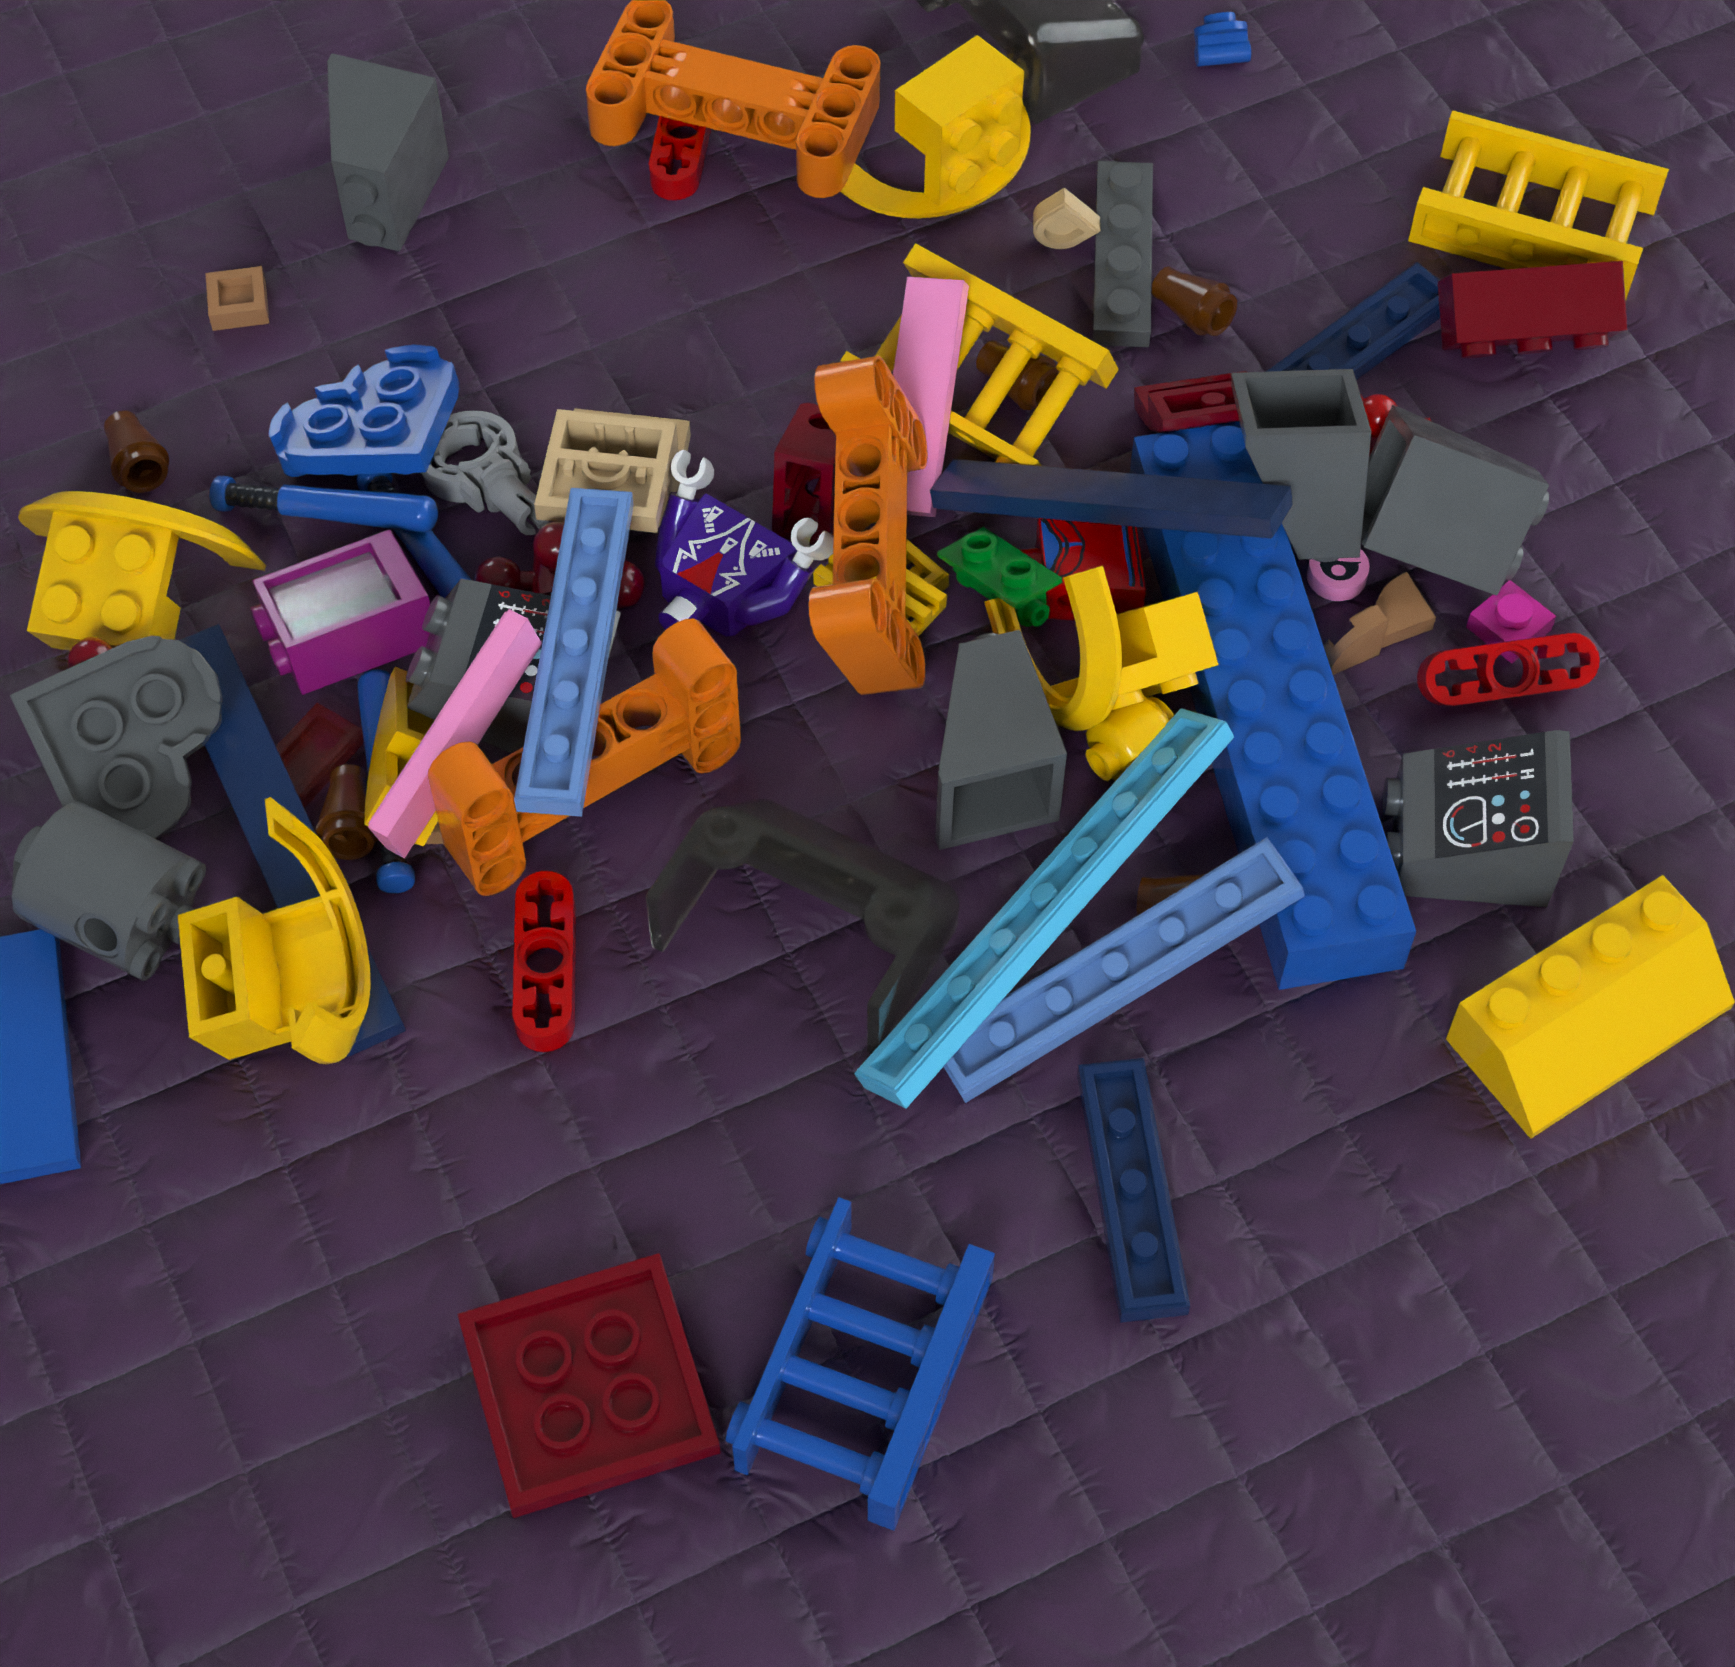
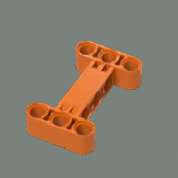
(653, 74)
(876, 445)
(690, 712)

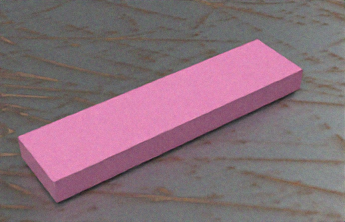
(927, 371)
(462, 719)

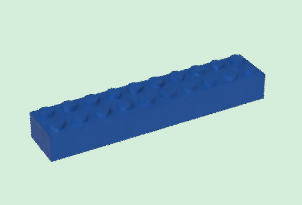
(1292, 752)

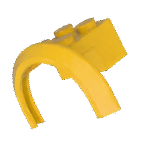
(967, 124)
(113, 565)
(1121, 653)
(279, 972)

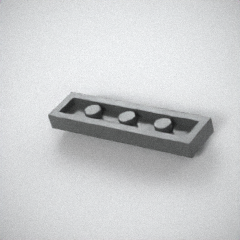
(1123, 254)

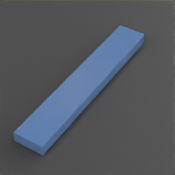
(574, 653)
(1124, 966)

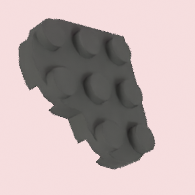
(123, 728)

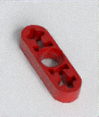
(688, 150)
(1552, 679)
(558, 983)

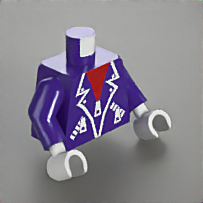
(725, 564)

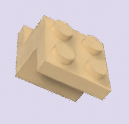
(611, 454)

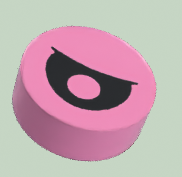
(1340, 578)

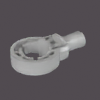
(495, 477)

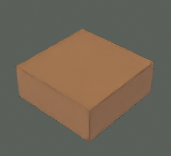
(237, 298)

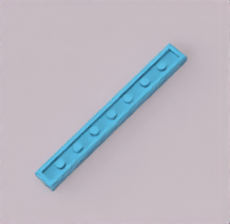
(1042, 907)

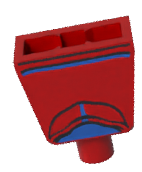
(1081, 546)

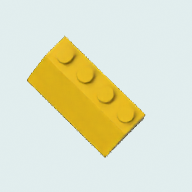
(1593, 1006)

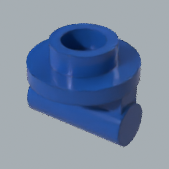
(1221, 40)

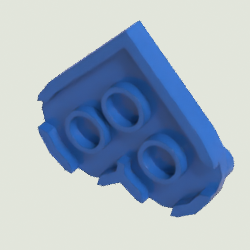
(372, 419)

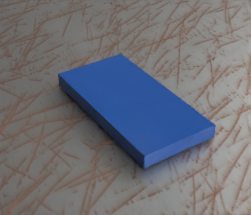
(35, 1061)

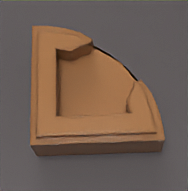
(1405, 609)
(1359, 643)

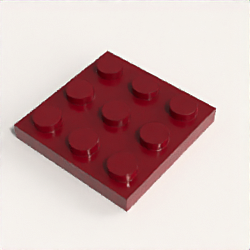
(587, 1385)

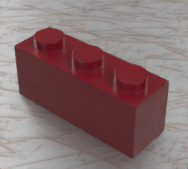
(1532, 308)

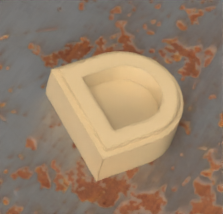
(1064, 221)

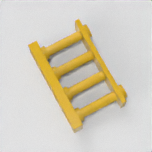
(1520, 241)
(1030, 335)

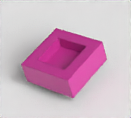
(1510, 617)

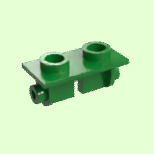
(1002, 572)

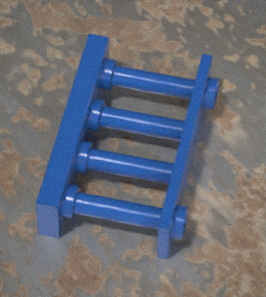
(907, 1412)

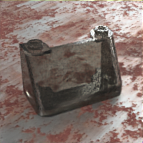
(1061, 45)

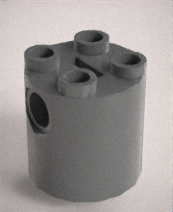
(104, 887)

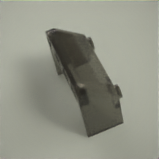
(899, 904)

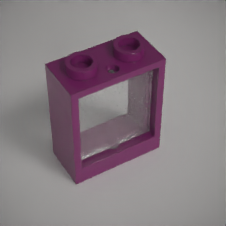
(342, 612)

